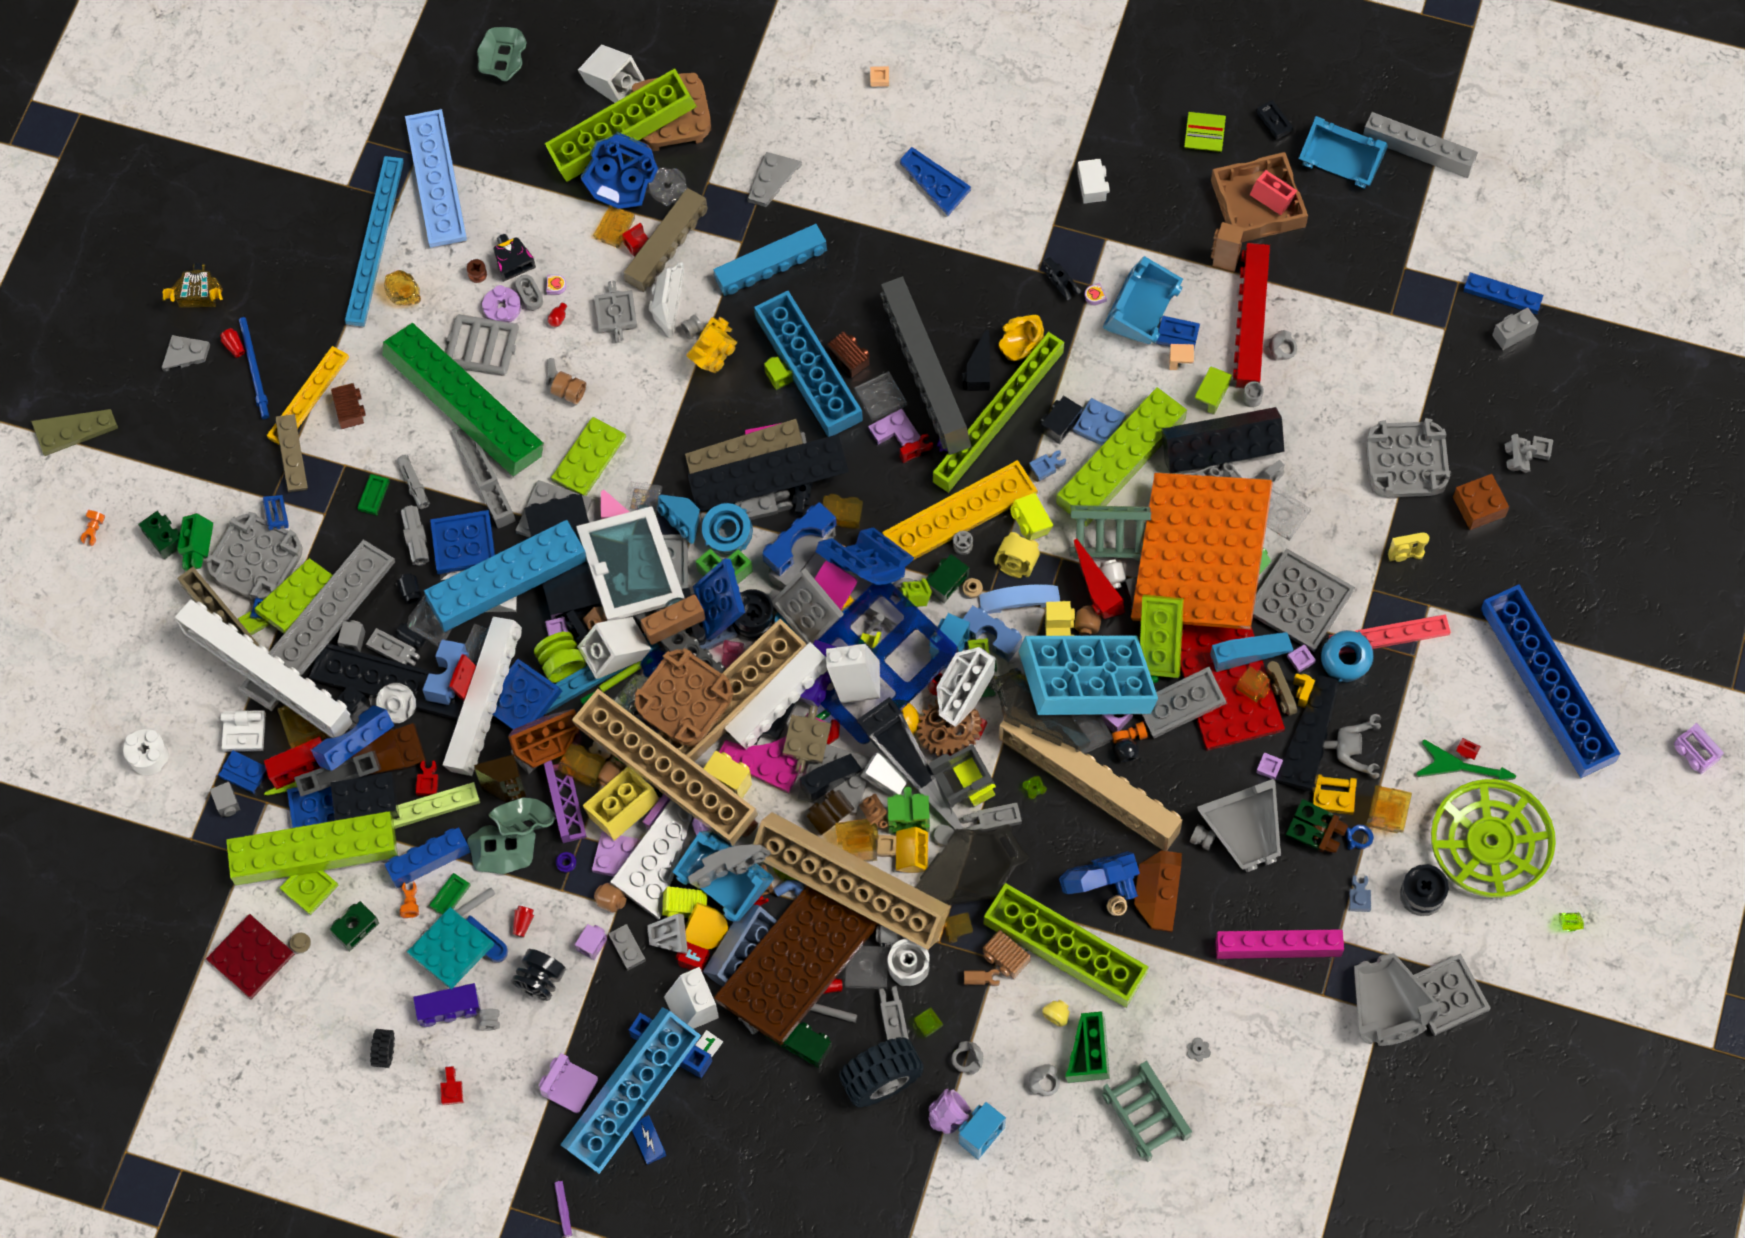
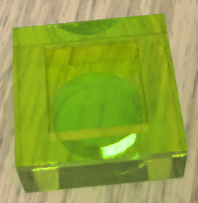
(1571, 921)
(928, 1022)

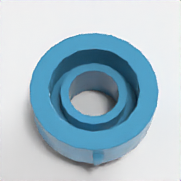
(716, 518)
(1335, 667)

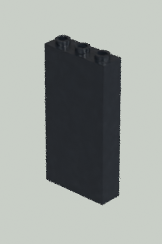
(575, 587)

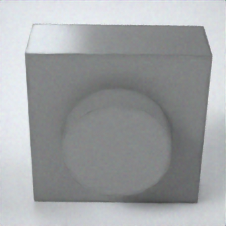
(1544, 447)
(1274, 472)

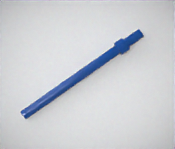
(261, 399)

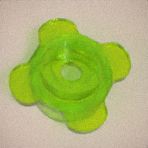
(1035, 781)

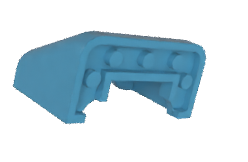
(1342, 152)
(1143, 301)
(732, 891)

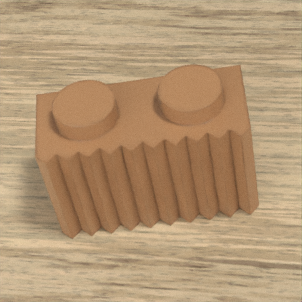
(1006, 955)

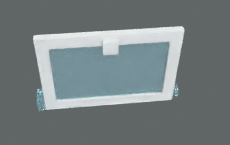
(630, 563)

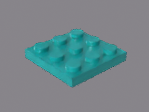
(450, 948)

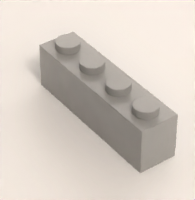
(802, 553)

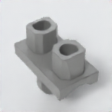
(1522, 452)

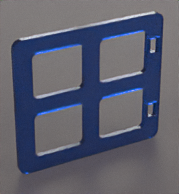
(912, 621)

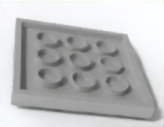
(1301, 599)

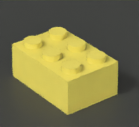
(621, 803)

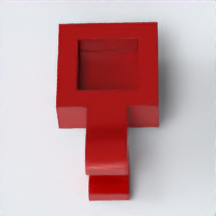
(912, 450)
(451, 1090)

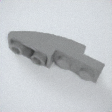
(733, 859)

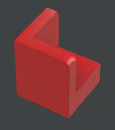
(635, 239)

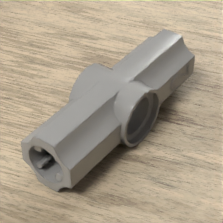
(415, 535)

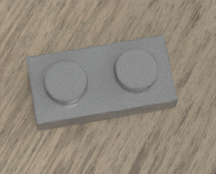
(627, 947)

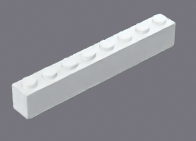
(482, 696)

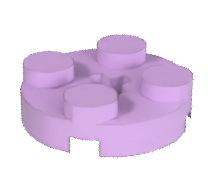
(499, 295)

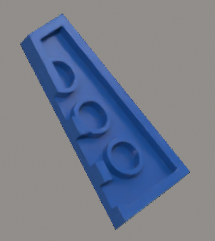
(937, 182)

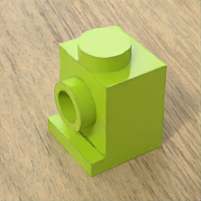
(778, 372)
(917, 592)

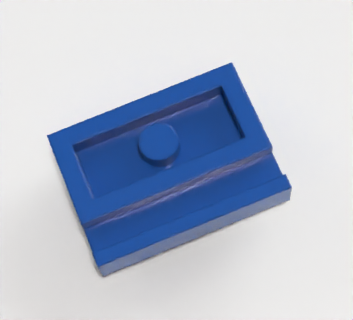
(1177, 331)
(243, 772)

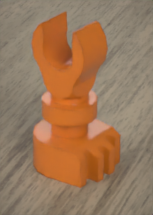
(95, 518)
(1140, 731)
(410, 908)

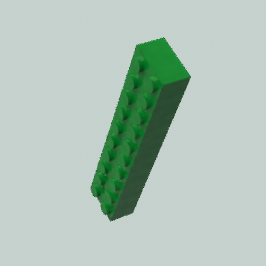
(462, 399)

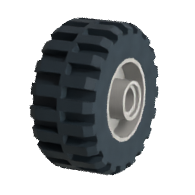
(881, 1072)

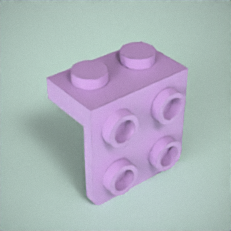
(567, 1084)

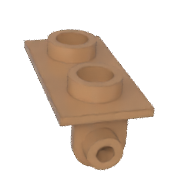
(874, 811)

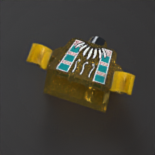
(195, 288)

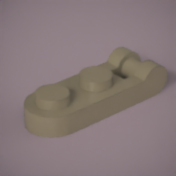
(1281, 688)

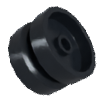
(1424, 890)

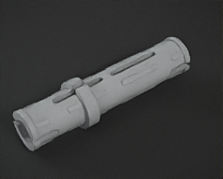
(416, 488)

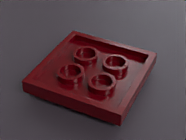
(250, 956)

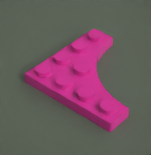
(766, 762)

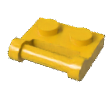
(1335, 801)

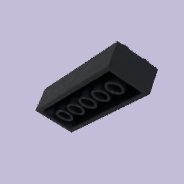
(1223, 440)

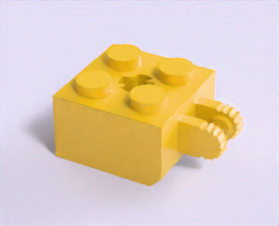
(712, 349)

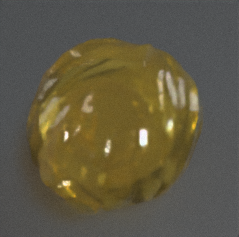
(402, 288)

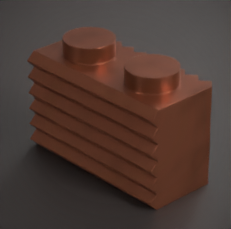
(848, 354)
(347, 405)

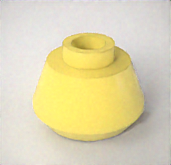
(1057, 1012)

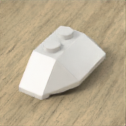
(666, 298)
(964, 683)

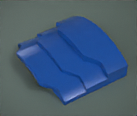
(871, 557)

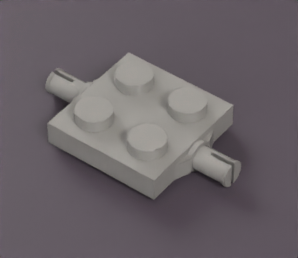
(615, 311)

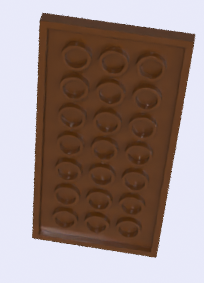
(795, 963)

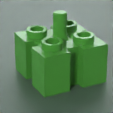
(908, 811)

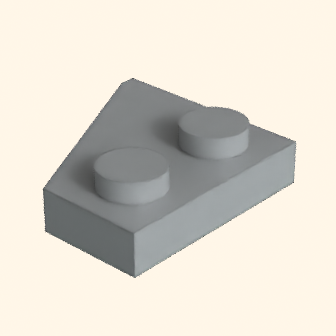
(185, 352)
(669, 933)

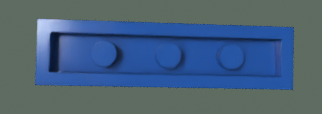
(1503, 293)

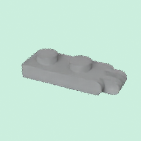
(392, 648)

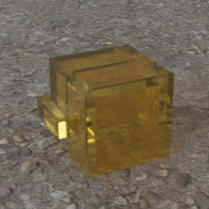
(1388, 809)
(858, 838)

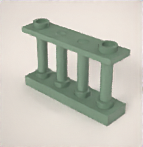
(1120, 515)
(1168, 1110)

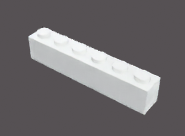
(778, 696)

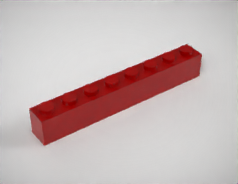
(1252, 314)

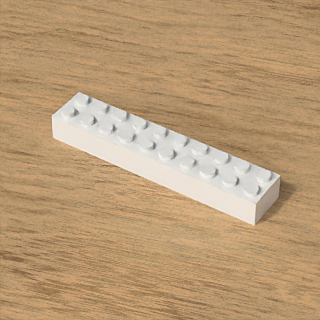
(264, 669)

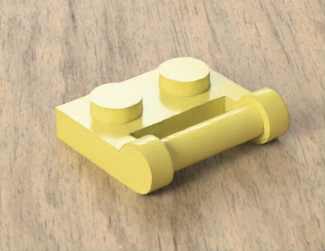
(1402, 547)

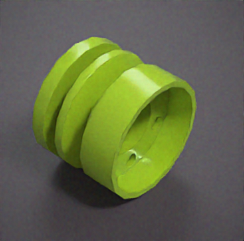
(559, 656)

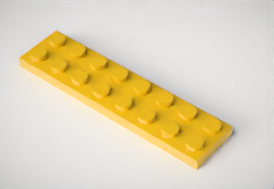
(962, 511)

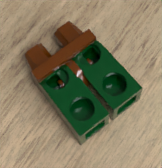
(1322, 827)

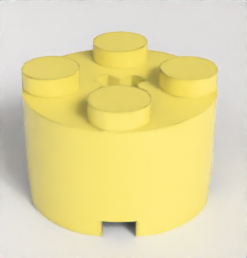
(1017, 555)

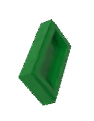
(373, 494)
(450, 894)

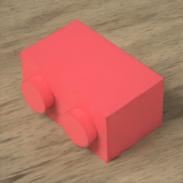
(1273, 192)

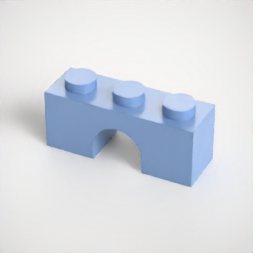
(1007, 639)
(437, 686)

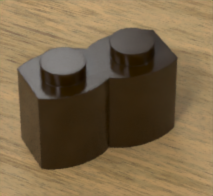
(830, 811)

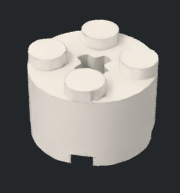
(149, 742)
(902, 972)

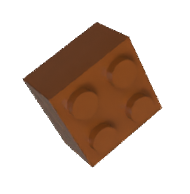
(1481, 501)

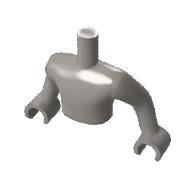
(1350, 743)

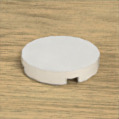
(398, 701)

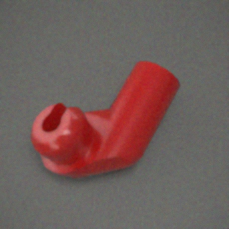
(834, 731)

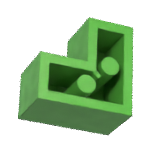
(741, 564)

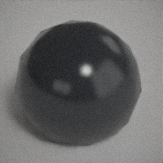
(1126, 750)

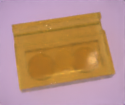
(613, 226)

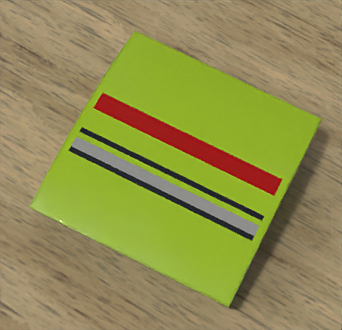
(1205, 132)

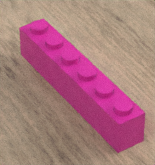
(1279, 944)

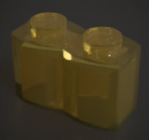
(847, 510)
(581, 764)

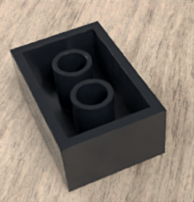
(365, 796)

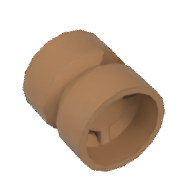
(570, 388)

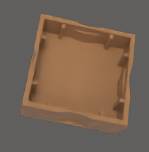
(1233, 190)

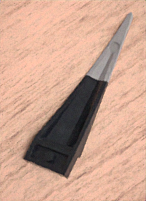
(894, 739)

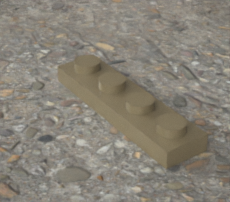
(291, 453)

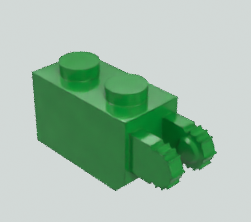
(194, 540)

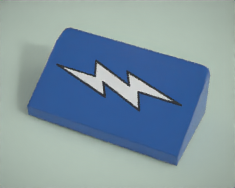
(648, 1140)

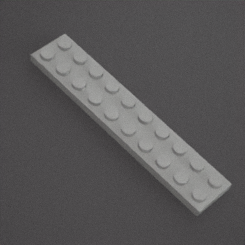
(326, 614)

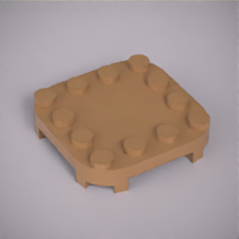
(688, 127)
(684, 697)

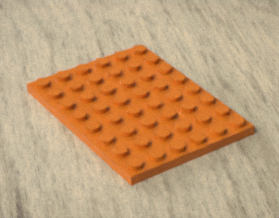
(1205, 547)

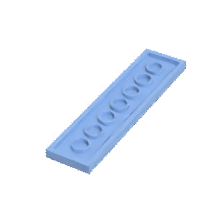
(435, 178)

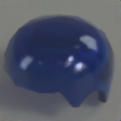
(651, 662)

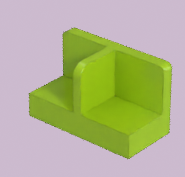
(1213, 388)

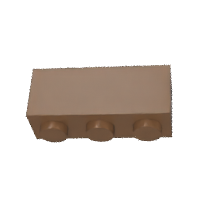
(1227, 246)
(672, 619)

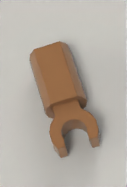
(980, 977)

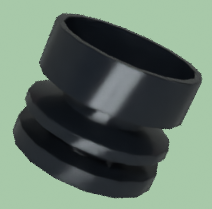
(756, 606)
(539, 972)

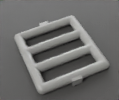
(477, 322)

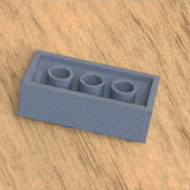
(738, 944)

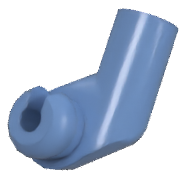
(789, 885)

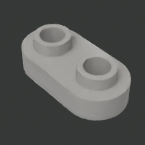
(529, 293)

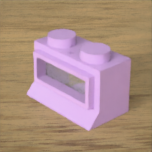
(1698, 749)

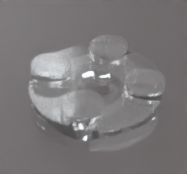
(667, 195)

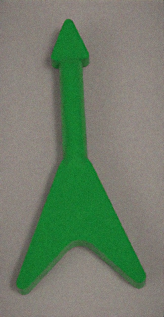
(1448, 763)

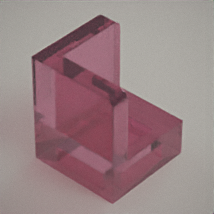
(732, 651)

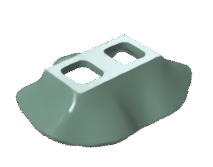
(489, 48)
(521, 810)
(501, 860)

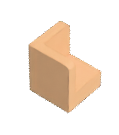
(1180, 354)

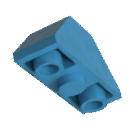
(681, 514)

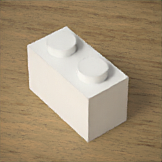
(1092, 181)
(884, 775)

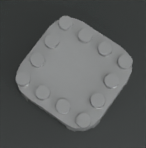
(1408, 459)
(253, 557)

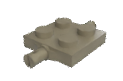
(806, 739)

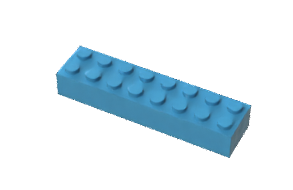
(809, 364)
(505, 575)
(630, 1090)

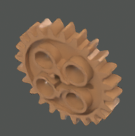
(951, 742)

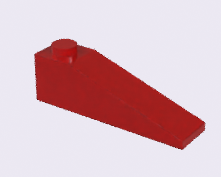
(1102, 593)

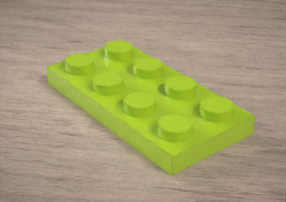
(588, 457)
(293, 595)
(1162, 634)

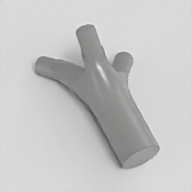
(552, 372)
(875, 623)

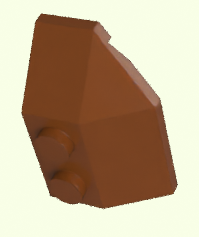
(544, 738)
(1158, 889)

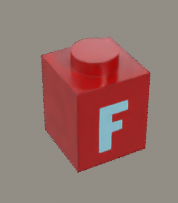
(694, 958)

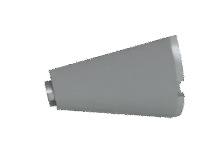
(1247, 824)
(1391, 1002)

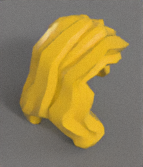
(1021, 337)

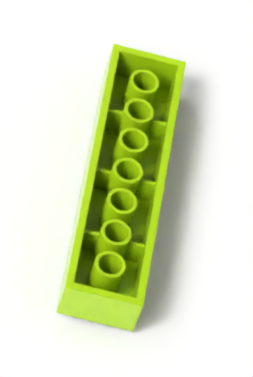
(632, 116)
(1122, 453)
(312, 848)
(1066, 945)

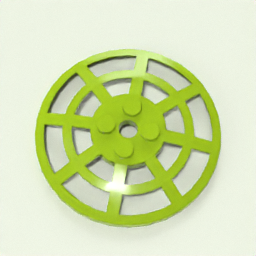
(1497, 828)

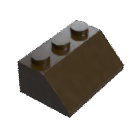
(501, 778)

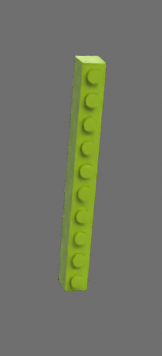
(1000, 410)

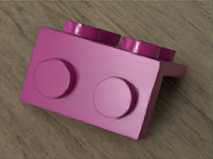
(836, 583)

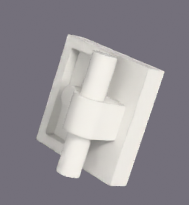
(243, 730)

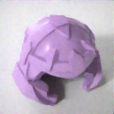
(948, 1111)

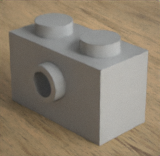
(1515, 328)

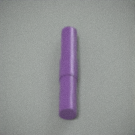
(563, 1209)

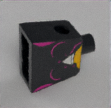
(512, 257)

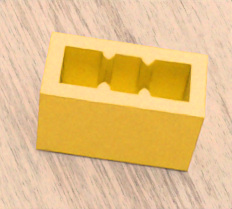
(911, 850)

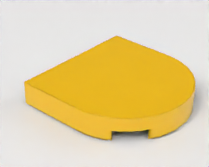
(705, 927)

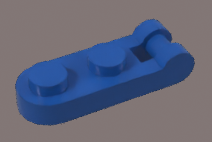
(499, 951)

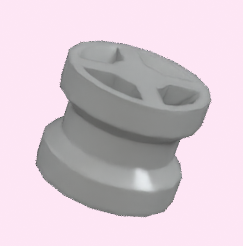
(692, 326)
(963, 537)
(489, 1019)

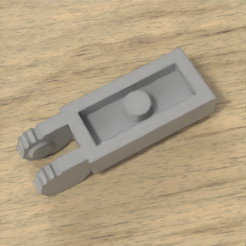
(765, 505)
(994, 817)
(893, 1015)

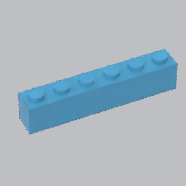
(770, 260)

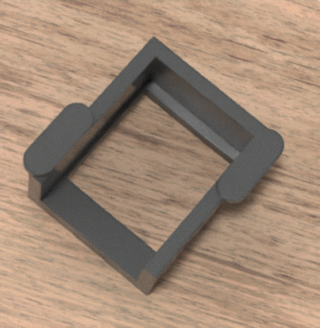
(946, 762)

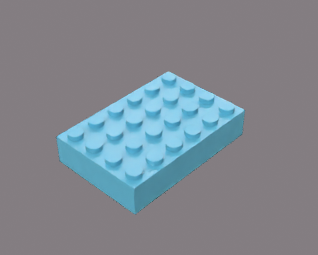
(1087, 675)

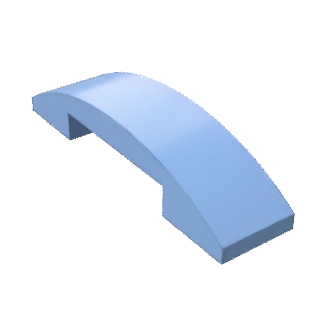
(1018, 597)

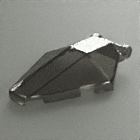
(1020, 709)
(972, 866)

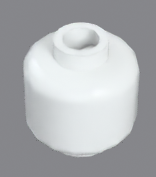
(1114, 572)

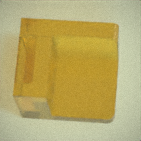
(957, 926)

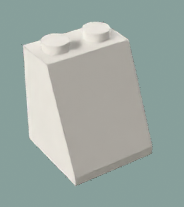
(611, 73)
(613, 646)
(854, 672)
(692, 999)

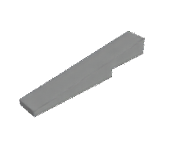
(485, 478)

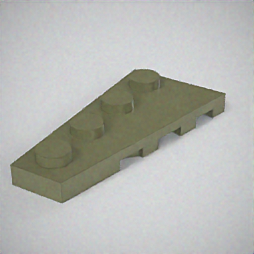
(69, 430)

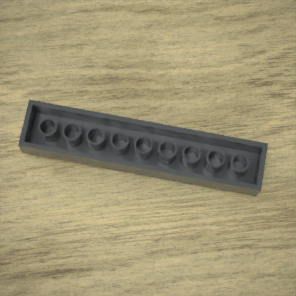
(925, 366)

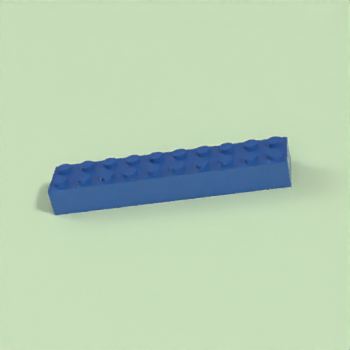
(1550, 681)

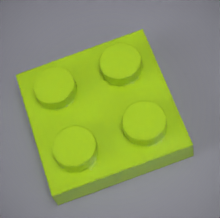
(309, 889)

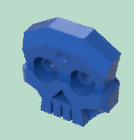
(613, 185)
(1103, 871)

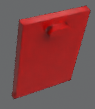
(462, 676)

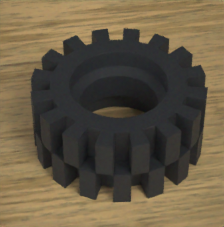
(382, 1048)

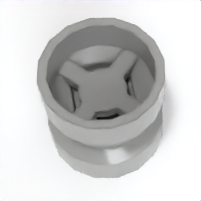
(1253, 394)
(1203, 837)

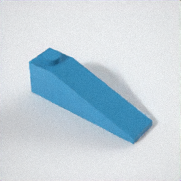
(1249, 650)

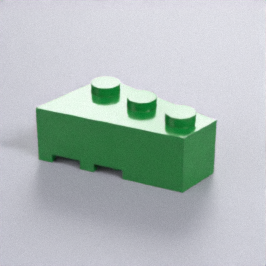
(1090, 1051)

